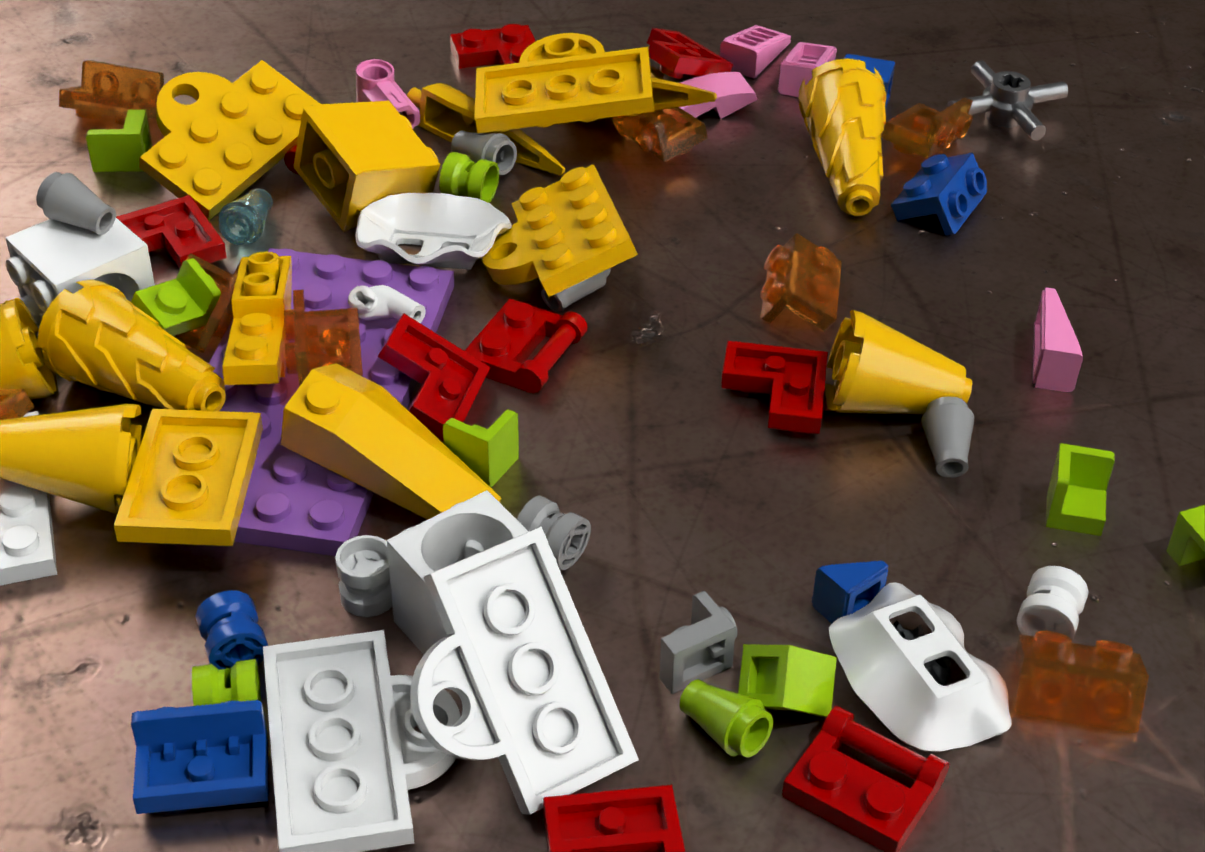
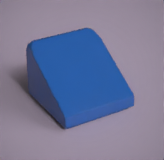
(847, 587)

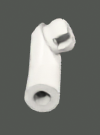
(383, 303)

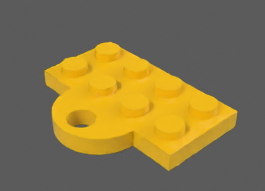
(563, 82)
(225, 136)
(561, 235)

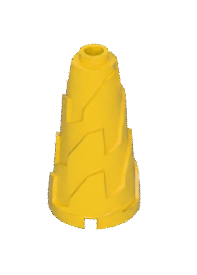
(845, 121)
(122, 350)

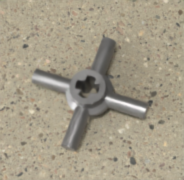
(1011, 98)

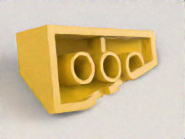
(375, 442)

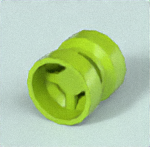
(470, 179)
(229, 684)

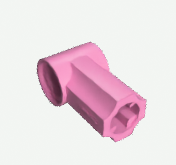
(377, 83)

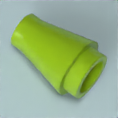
(729, 718)

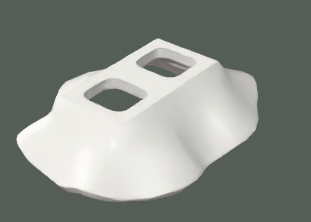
(447, 226)
(899, 689)

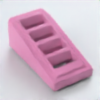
(753, 49)
(799, 64)
(1055, 346)

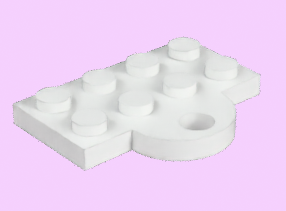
(521, 674)
(346, 744)

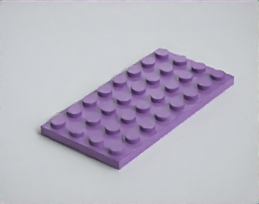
(289, 497)

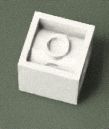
(60, 254)
(435, 544)

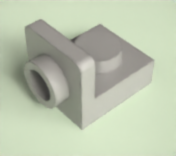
(700, 648)

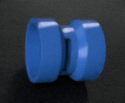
(237, 632)

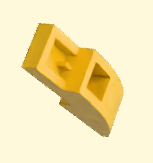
(258, 328)

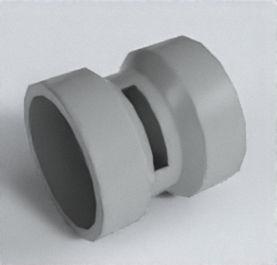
(565, 533)

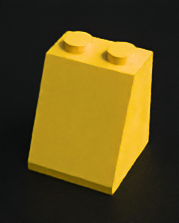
(360, 156)

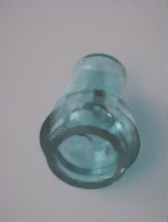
(245, 218)

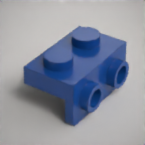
(944, 188)
(200, 756)

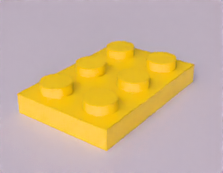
(189, 478)

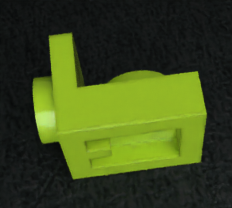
(180, 302)

